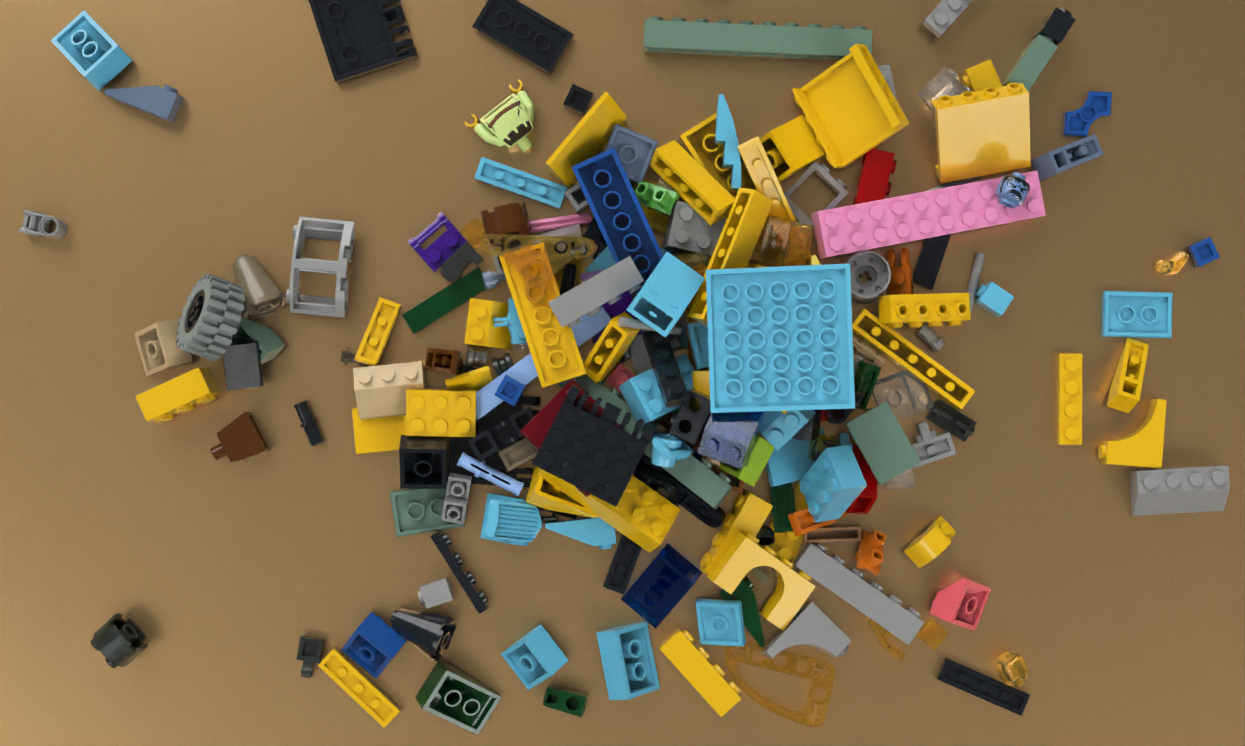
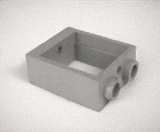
(823, 171)

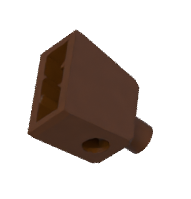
(240, 440)

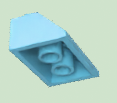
(628, 661)

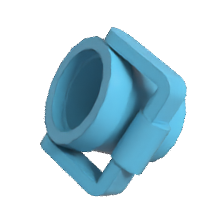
(666, 449)

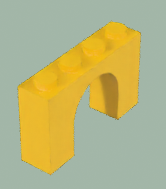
(744, 555)

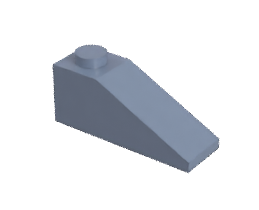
(150, 99)
(1067, 157)

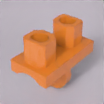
(871, 551)

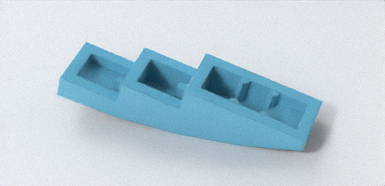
(726, 135)

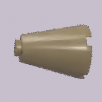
(260, 291)

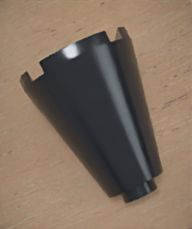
(424, 630)

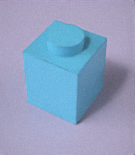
(993, 298)

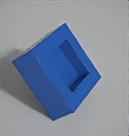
(1203, 252)
(510, 390)

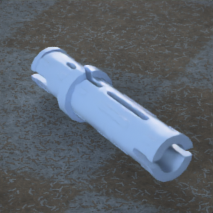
(465, 461)

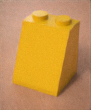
(791, 147)

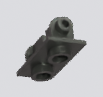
(951, 420)

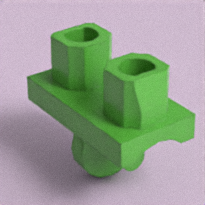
(656, 197)

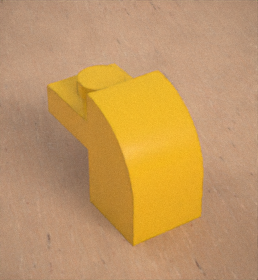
(931, 542)

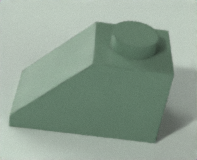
(269, 342)

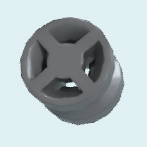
(476, 356)

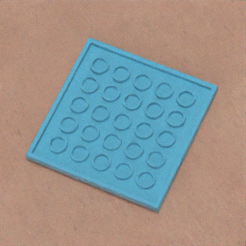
(780, 338)

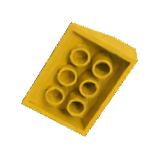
(586, 139)

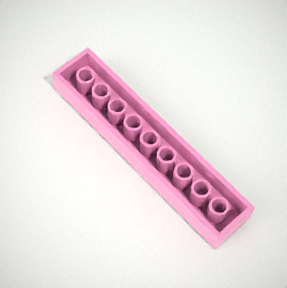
(920, 216)

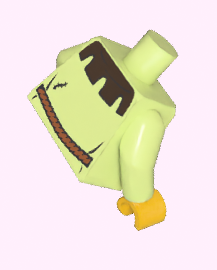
(508, 121)

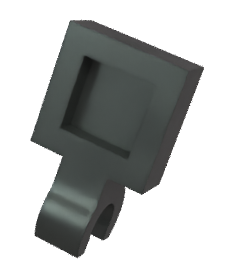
(309, 651)

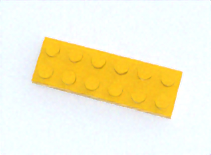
(549, 343)

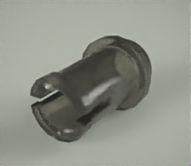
(348, 358)

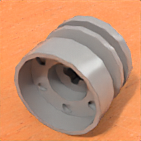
(877, 273)

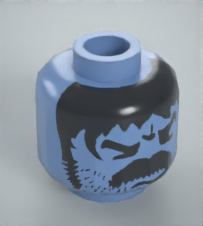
(1012, 190)

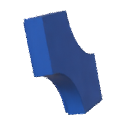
(1096, 105)

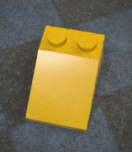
(551, 498)

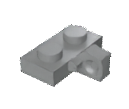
(930, 446)

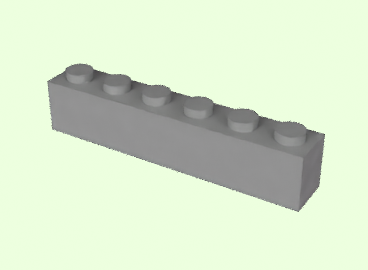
(858, 593)

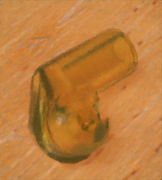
(1174, 266)

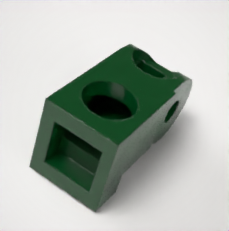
(565, 700)

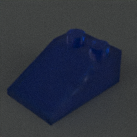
(731, 437)
(661, 585)

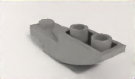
(944, 15)

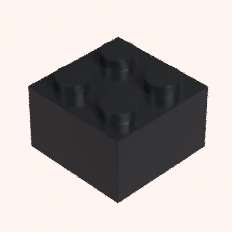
(423, 462)

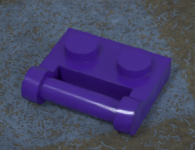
(443, 247)

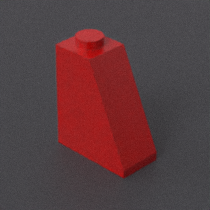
(868, 496)

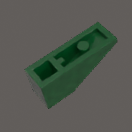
(749, 608)

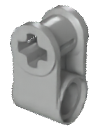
(39, 224)

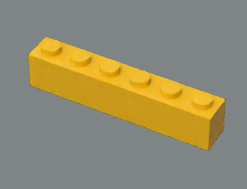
(735, 242)
(912, 359)

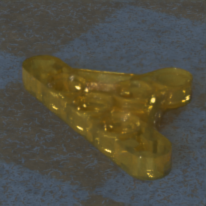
(548, 258)

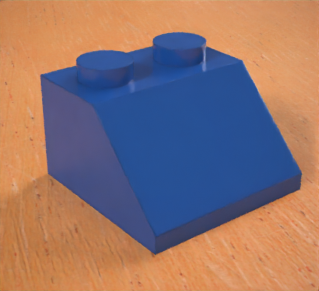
(373, 645)

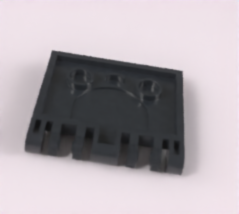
(359, 35)
(496, 416)
(592, 450)

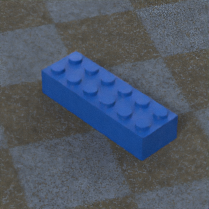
(618, 211)

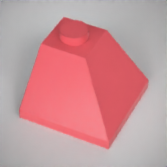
(961, 603)

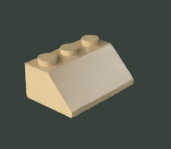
(383, 388)

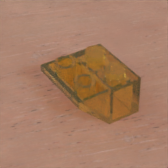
(785, 243)

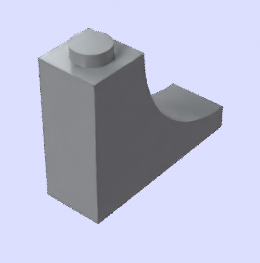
(812, 629)

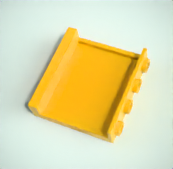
(850, 107)
(982, 132)

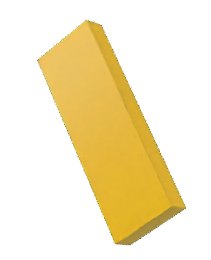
(377, 332)

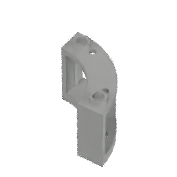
(328, 230)

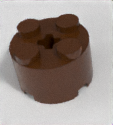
(507, 219)

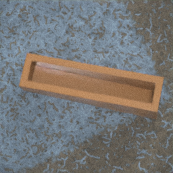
(834, 533)

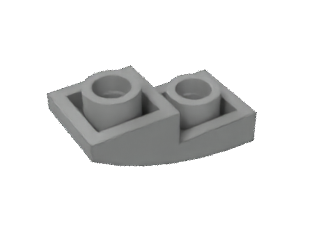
(456, 498)

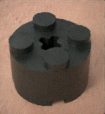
(119, 641)

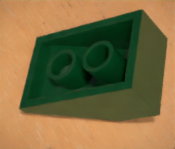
(457, 697)

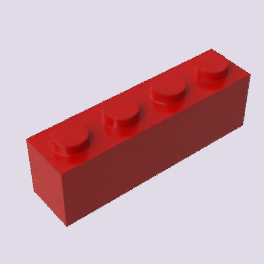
(874, 176)

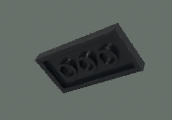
(524, 32)

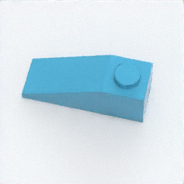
(587, 530)

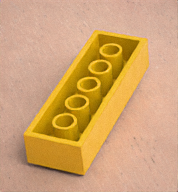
(639, 514)

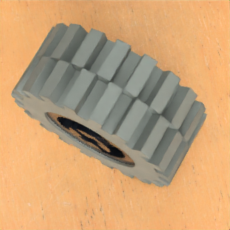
(210, 317)

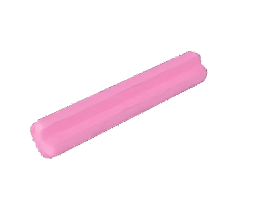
(560, 222)

